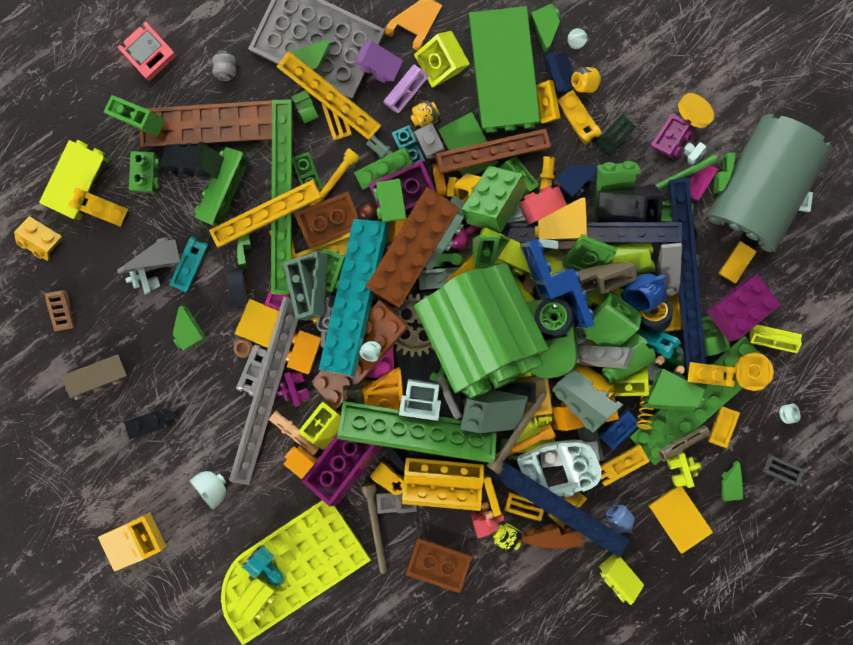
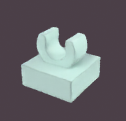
(694, 153)

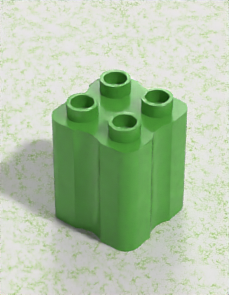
(482, 330)

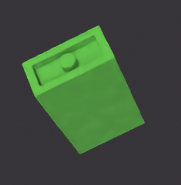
(615, 177)

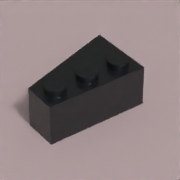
(191, 161)

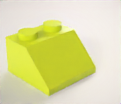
(441, 58)

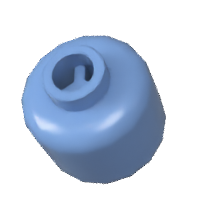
(620, 519)

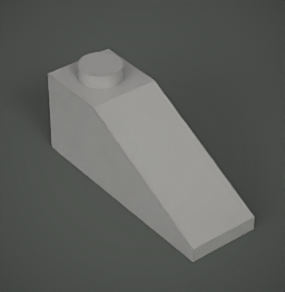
(159, 255)
(670, 264)

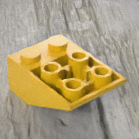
(132, 542)

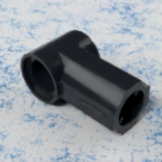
(395, 457)

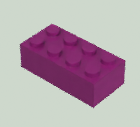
(339, 469)

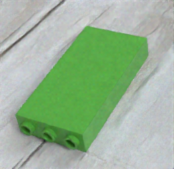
(504, 69)

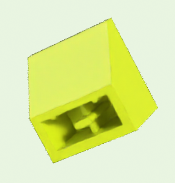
(322, 425)
(625, 582)

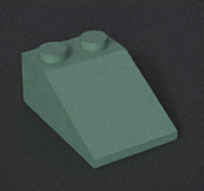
(493, 412)

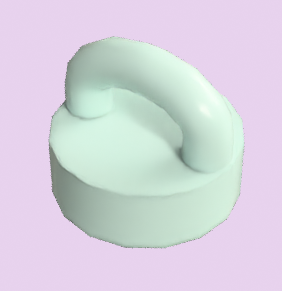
(577, 38)
(370, 351)
(791, 414)

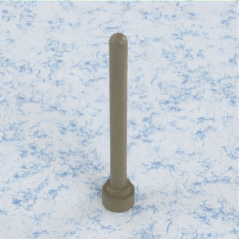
(497, 465)
(369, 492)

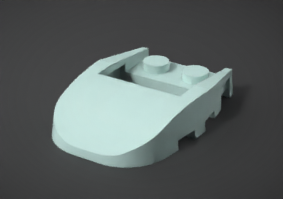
(578, 462)

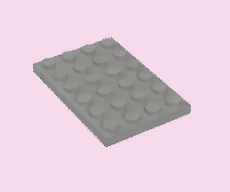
(300, 23)

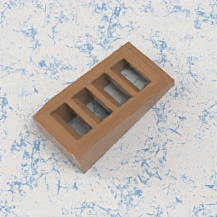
(63, 294)

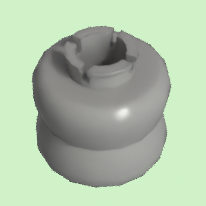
(224, 66)

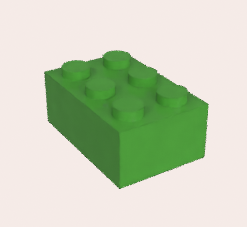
(494, 198)

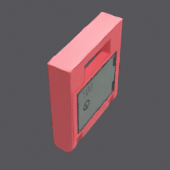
(143, 47)

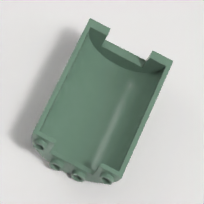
(771, 180)

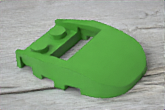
(562, 351)

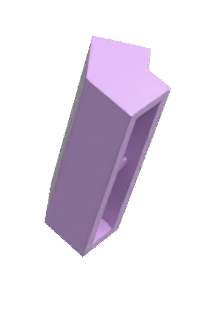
(405, 89)

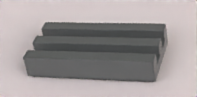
(768, 463)

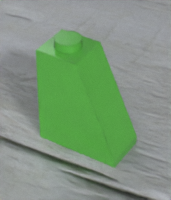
(673, 392)

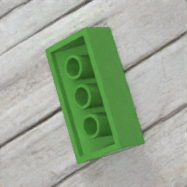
(222, 190)

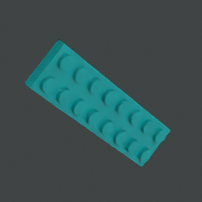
(352, 298)

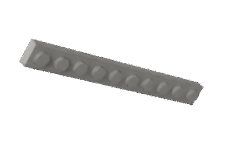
(264, 394)

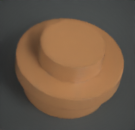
(243, 348)

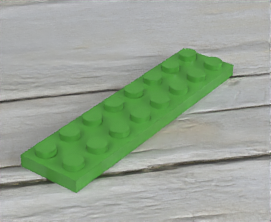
(675, 424)
(389, 429)

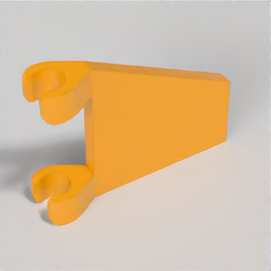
(417, 20)

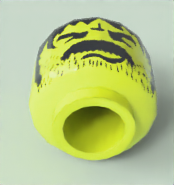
(507, 537)

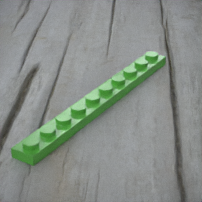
(281, 183)

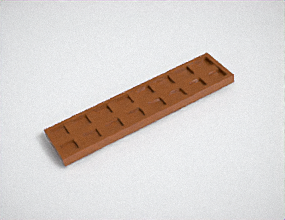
(212, 124)

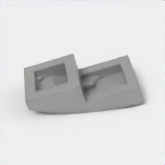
(392, 503)

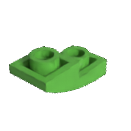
(306, 170)

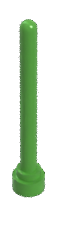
(689, 171)

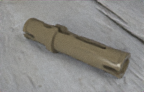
(669, 450)

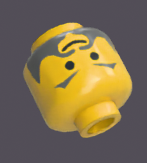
(586, 79)
(425, 114)

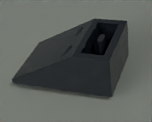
(630, 204)

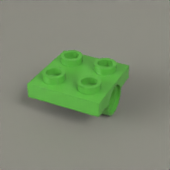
(714, 339)

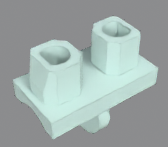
(147, 284)

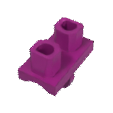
(292, 381)

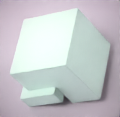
(421, 400)

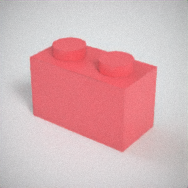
(539, 206)

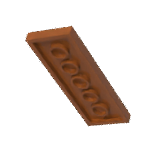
(412, 247)
(382, 327)

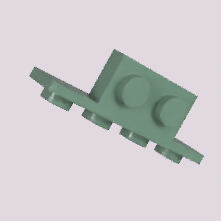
(446, 242)

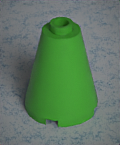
(640, 359)

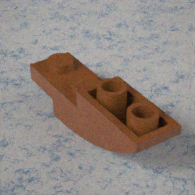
(552, 537)

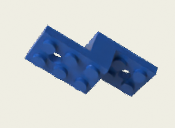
(559, 283)

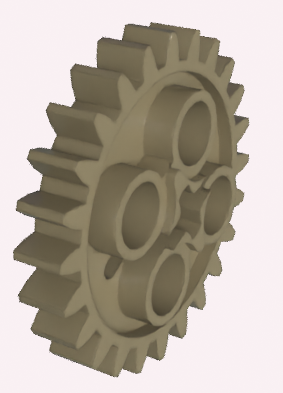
(413, 342)

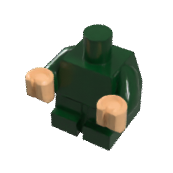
(673, 364)

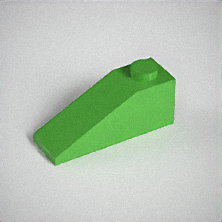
(134, 115)

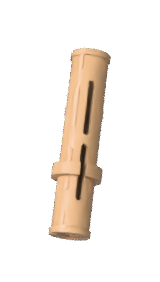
(292, 431)

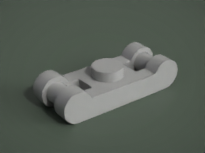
(252, 371)

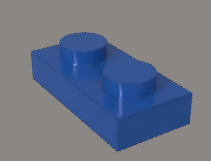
(619, 429)

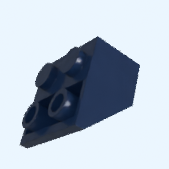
(574, 179)

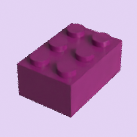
(413, 183)
(743, 307)

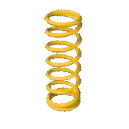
(644, 414)

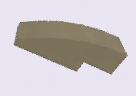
(607, 277)

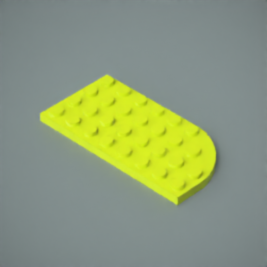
(312, 556)

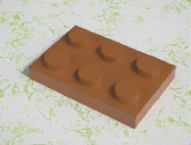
(327, 219)
(438, 565)

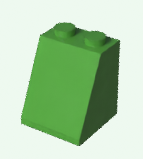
(613, 321)

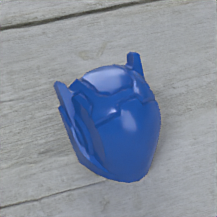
(645, 292)

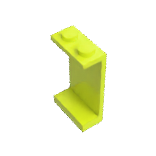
(75, 169)

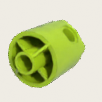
(634, 253)

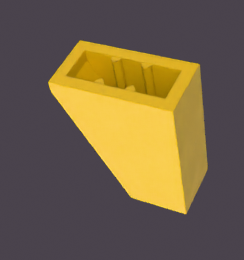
(565, 223)

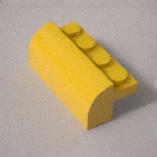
(443, 484)

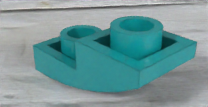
(405, 138)

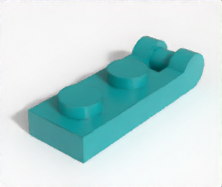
(189, 265)
(656, 341)

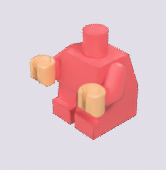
(485, 522)

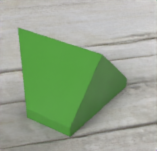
(488, 249)

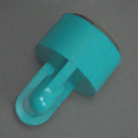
(260, 563)

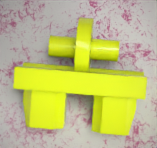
(685, 477)

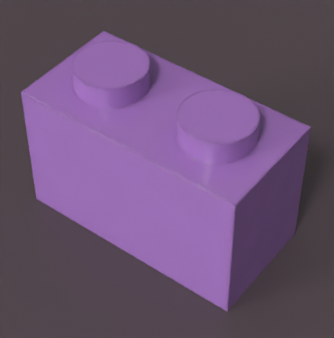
(378, 61)

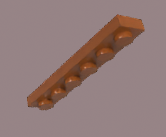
(492, 151)

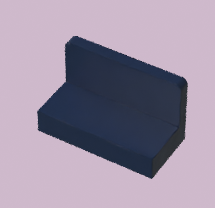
(560, 72)

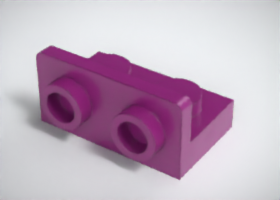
(673, 136)

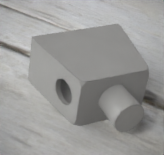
(429, 142)

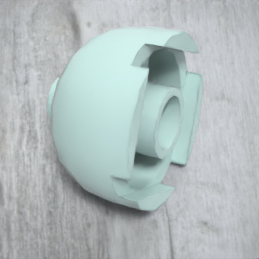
(210, 487)

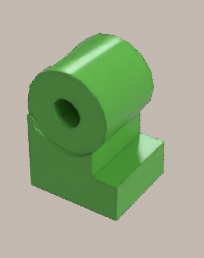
(305, 106)

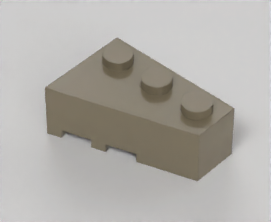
(94, 377)

